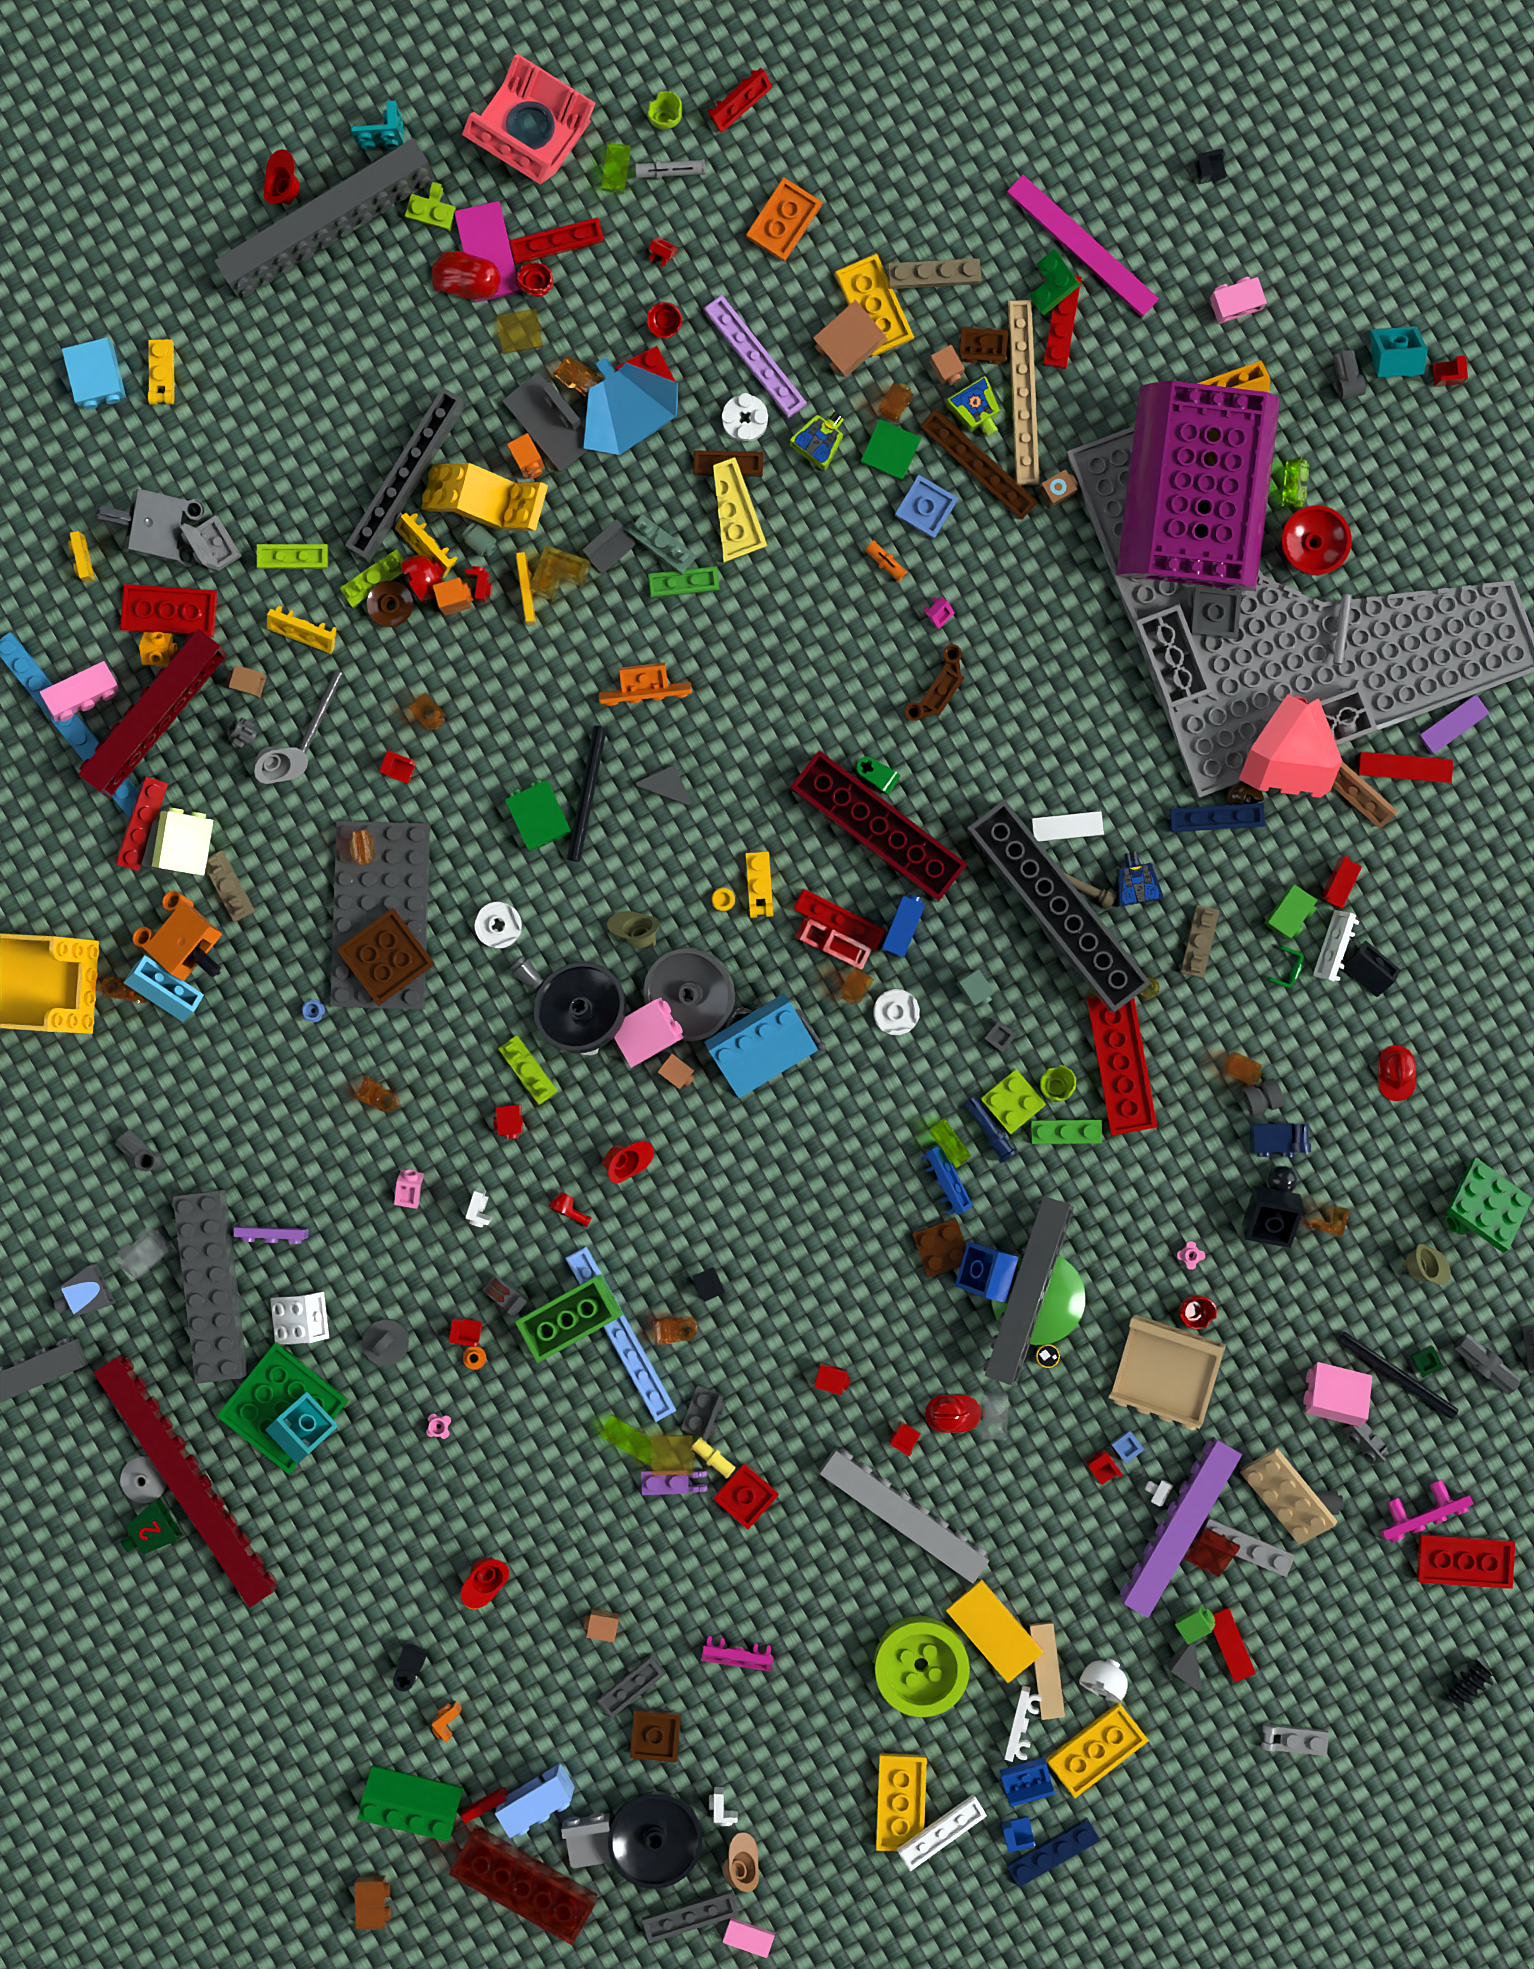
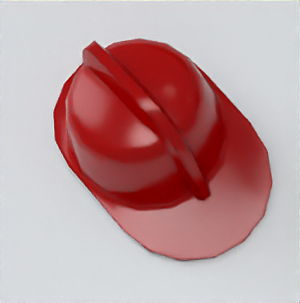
(280, 181)
(1396, 1073)
(627, 1161)
(952, 1413)
(484, 1582)

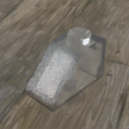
(994, 1415)

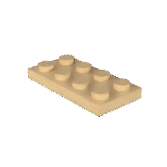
(1288, 1496)

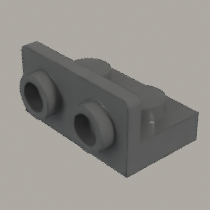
(703, 1411)

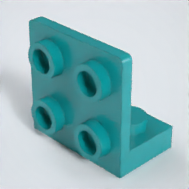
(387, 135)

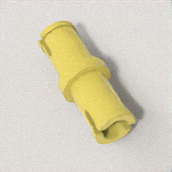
(713, 1458)

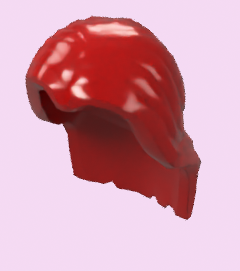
(465, 275)

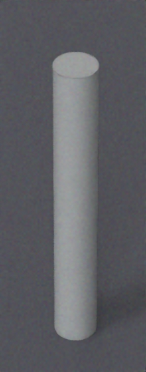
(1342, 629)

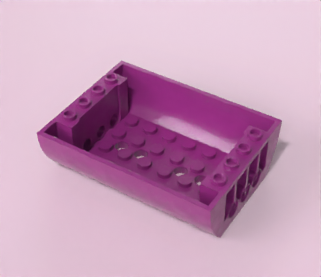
(1171, 479)

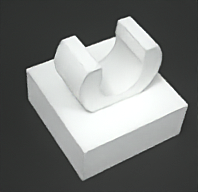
(1160, 1491)

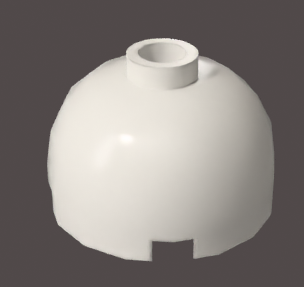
(1105, 1679)

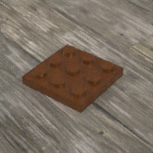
(386, 956)

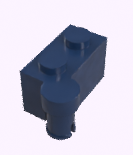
(1281, 1137)

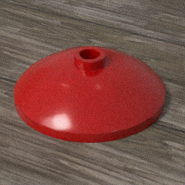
(1326, 529)

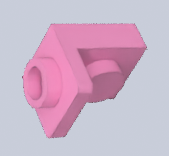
(408, 1188)

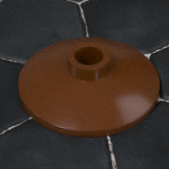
(382, 595)

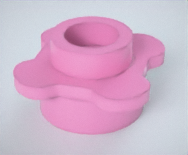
(1184, 1255)
(438, 1432)

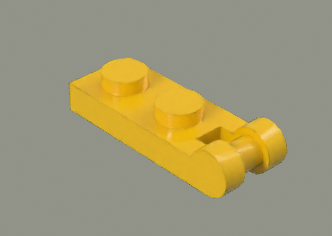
(161, 371)
(759, 883)

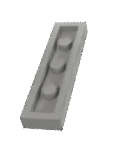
(1254, 1549)

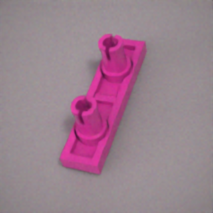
(1438, 1514)

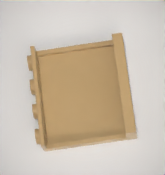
(1167, 1372)

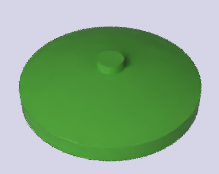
(1061, 1306)

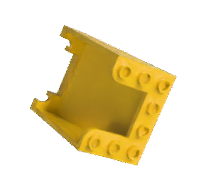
(47, 983)

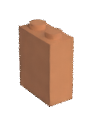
(849, 339)

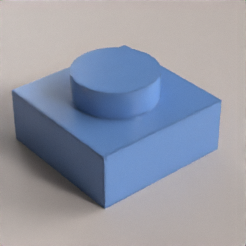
(1127, 1446)

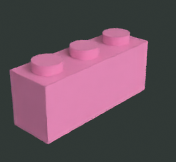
(80, 692)

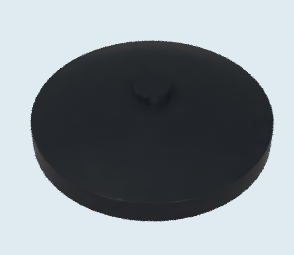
(580, 1007)
(654, 1840)

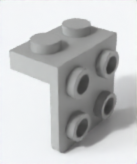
(211, 544)
(587, 1839)

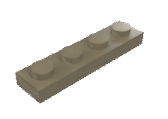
(934, 273)

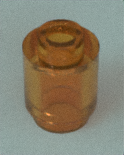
(361, 847)

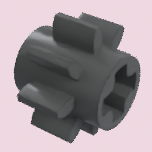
(241, 732)

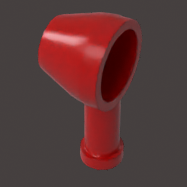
(563, 1205)

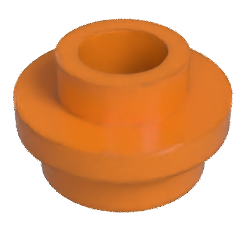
(481, 1357)

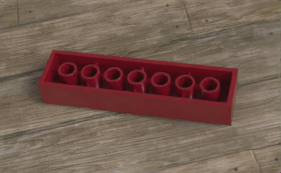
(152, 713)
(878, 826)

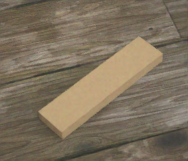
(1047, 1671)

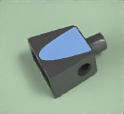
(85, 1292)

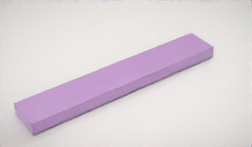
(755, 356)

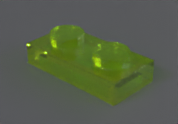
(616, 168)
(950, 1142)

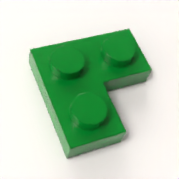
(1058, 285)

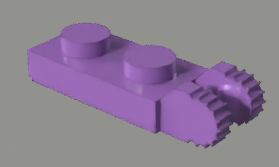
(671, 1483)

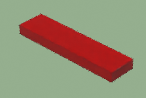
(556, 241)
(1405, 767)
(839, 919)

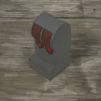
(505, 1295)

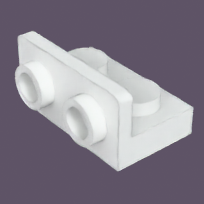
(477, 1205)

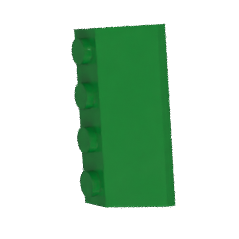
(410, 1803)

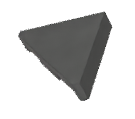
(667, 784)

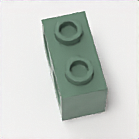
(975, 989)

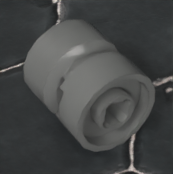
(1265, 1096)

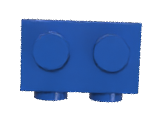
(1027, 1782)

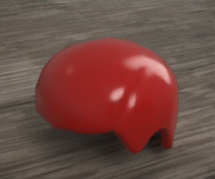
(664, 320)
(1197, 1311)

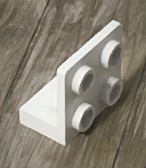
(299, 1318)

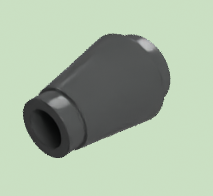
(525, 971)

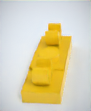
(423, 543)
(301, 630)

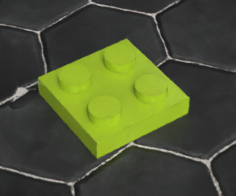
(1013, 1101)

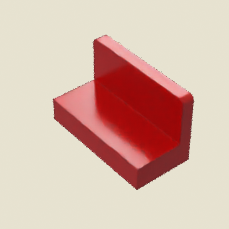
(1341, 882)

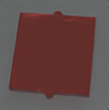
(1212, 1552)

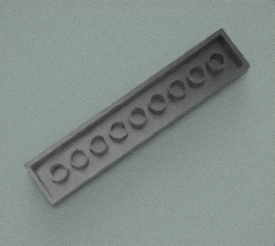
(325, 219)
(1058, 907)

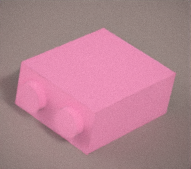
(648, 1032)
(1338, 1394)

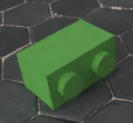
(1291, 912)

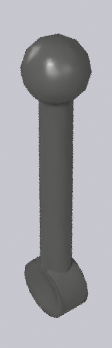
(820, 1045)

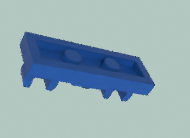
(948, 1180)

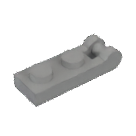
(1295, 1739)

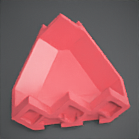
(1294, 751)

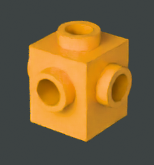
(156, 648)

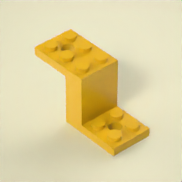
(484, 497)

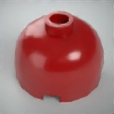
(422, 575)

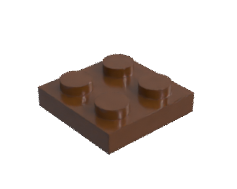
(940, 1247)
(655, 1735)

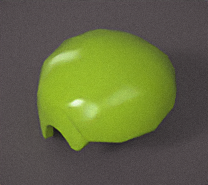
(665, 110)
(1058, 1083)

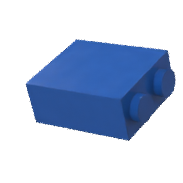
(903, 926)

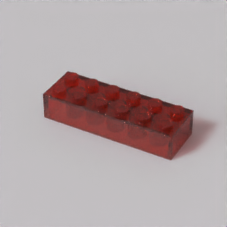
(523, 1884)

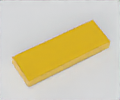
(524, 579)

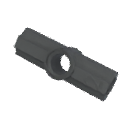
(1487, 1364)

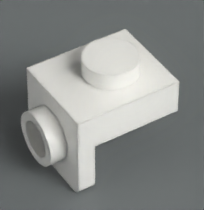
(716, 1803)

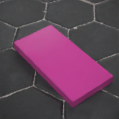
(485, 236)

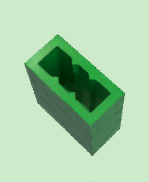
(538, 815)

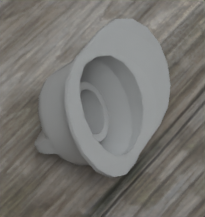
(279, 764)

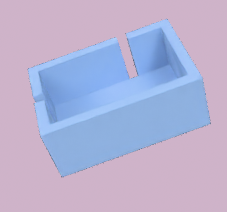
(535, 1801)

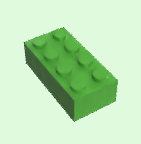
(569, 1318)

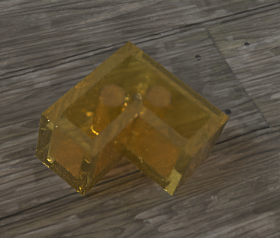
(558, 566)

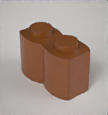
(371, 1902)

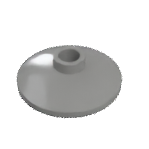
(154, 1482)

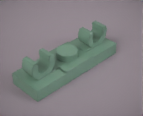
(661, 544)

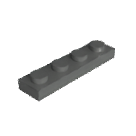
(690, 1916)

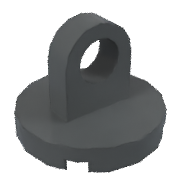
(385, 1342)

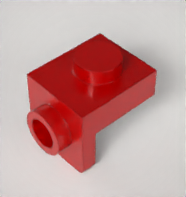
(483, 585)

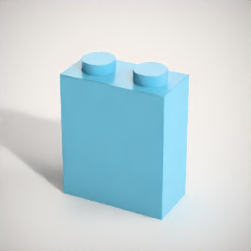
(94, 373)

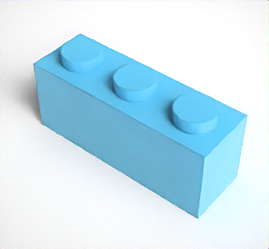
(163, 988)

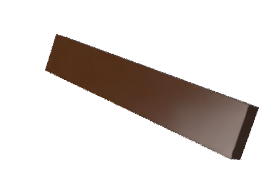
(978, 464)

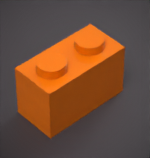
(526, 457)
(453, 596)

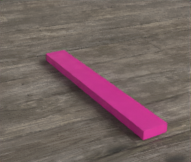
(1082, 246)

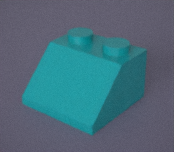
(1398, 352)
(301, 1428)

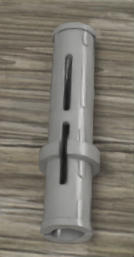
(642, 169)

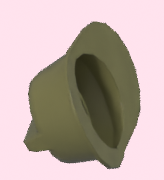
(635, 928)
(1427, 1265)

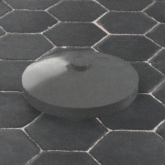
(695, 989)

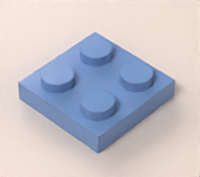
(926, 507)

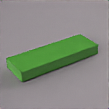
(690, 582)

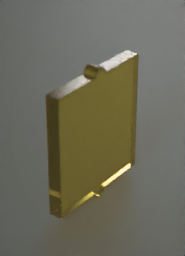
(519, 331)
(672, 1454)

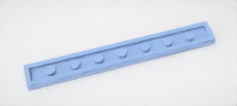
(627, 1345)

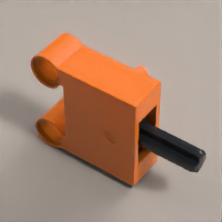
(181, 940)

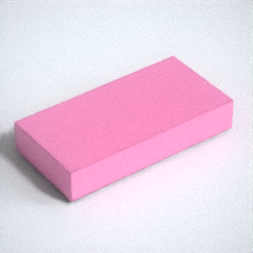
(748, 1937)

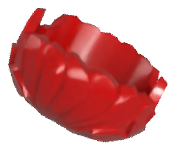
(535, 279)

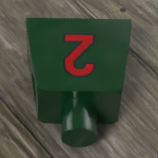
(151, 1529)

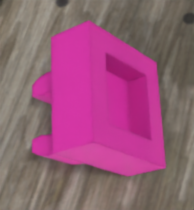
(939, 612)

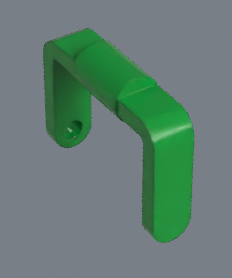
(1296, 969)

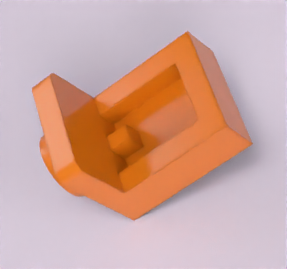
(446, 1714)

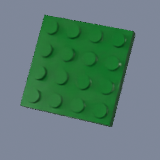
(268, 1393)

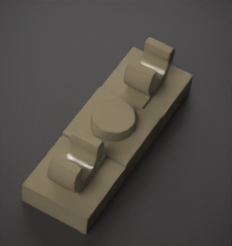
(229, 886)
(1199, 941)

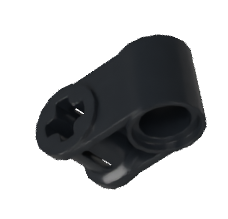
(410, 1663)

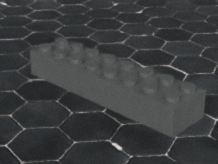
(210, 1286)

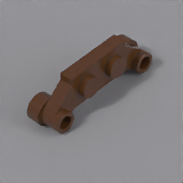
(941, 689)

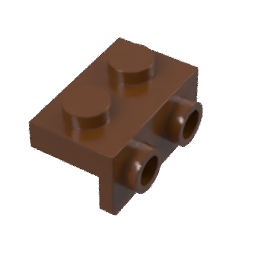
(983, 344)

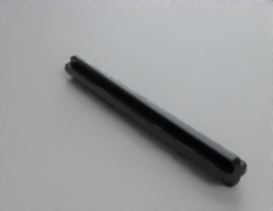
(586, 793)
(1397, 1375)

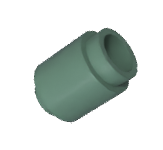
(479, 540)

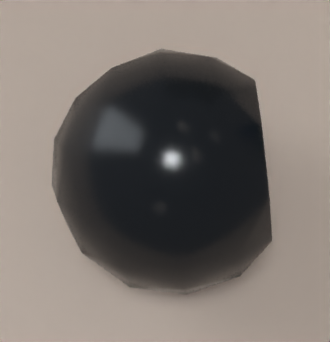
(1282, 1179)

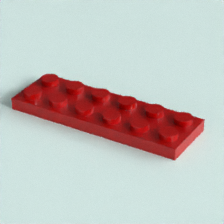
(1122, 1067)

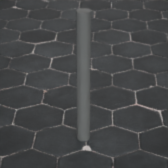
(320, 711)

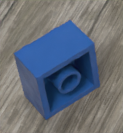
(986, 1271)

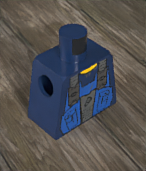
(1136, 882)

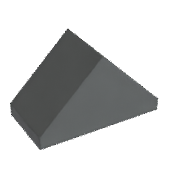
(1185, 1665)

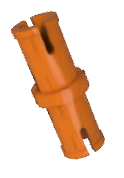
(886, 561)

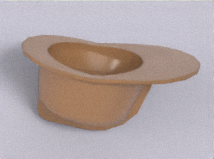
(742, 1863)

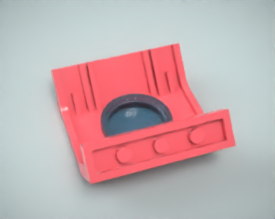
(531, 121)

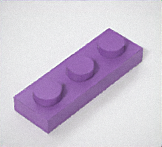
(271, 1234)

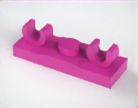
(737, 1656)

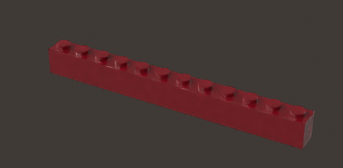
(186, 1480)

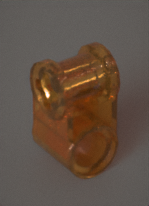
(124, 991)
(373, 1093)
(669, 1330)

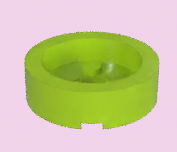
(926, 1690)

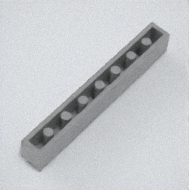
(904, 1515)

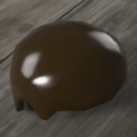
(1243, 791)

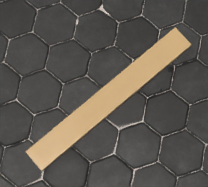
(1023, 392)

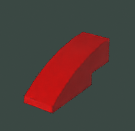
(832, 943)

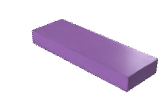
(1454, 724)

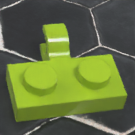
(431, 210)

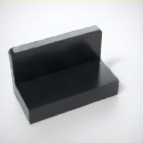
(1372, 969)

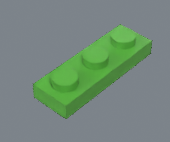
(1066, 1131)

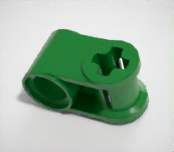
(880, 778)

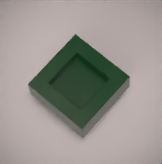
(1426, 1361)

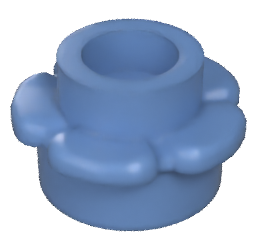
(313, 1004)

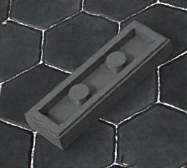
(631, 1686)

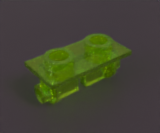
(1295, 473)

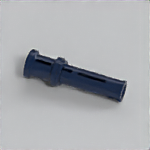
(995, 1138)

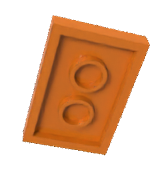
(784, 219)

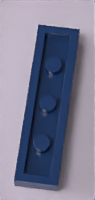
(1217, 817)
(1053, 1852)

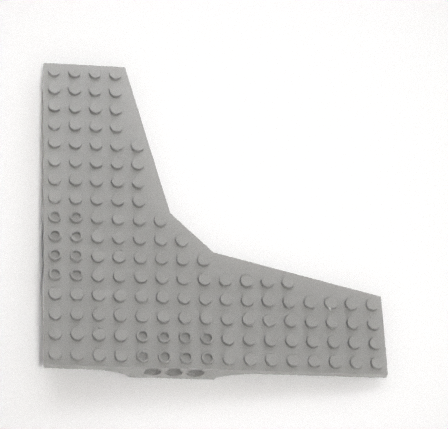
(1220, 693)

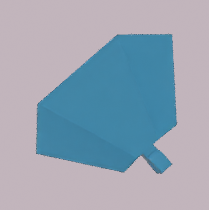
(627, 407)

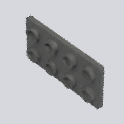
(548, 421)

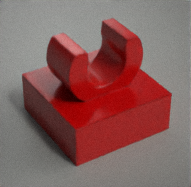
(663, 248)

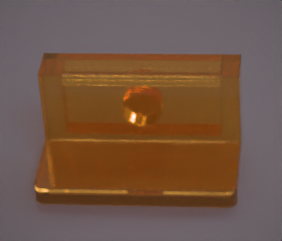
(1337, 1222)

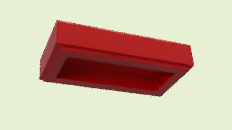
(484, 1804)

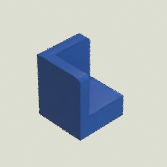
(1018, 1834)

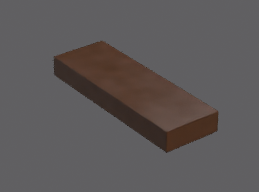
(749, 462)

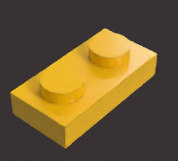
(79, 548)

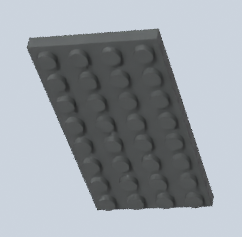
(366, 892)

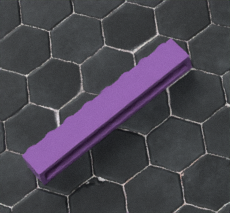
(1180, 1526)

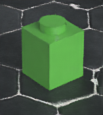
(1195, 1624)

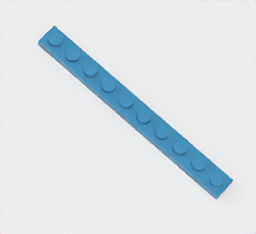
(74, 729)

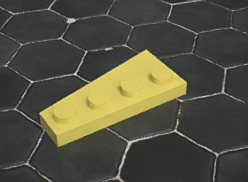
(737, 516)

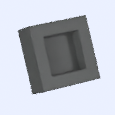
(1000, 1036)

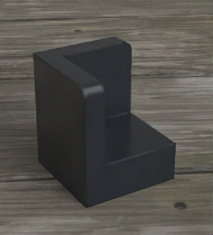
(1210, 166)
(709, 1284)

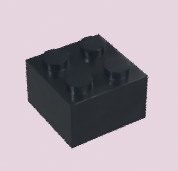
(1272, 1216)

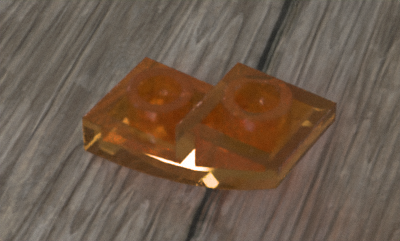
(577, 375)

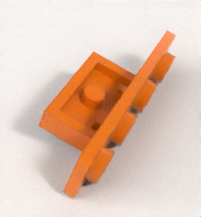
(644, 683)

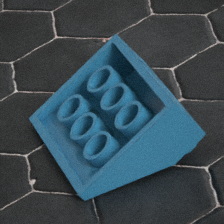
(761, 1045)

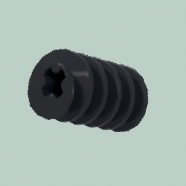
(1469, 1685)

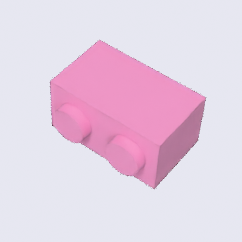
(1237, 300)

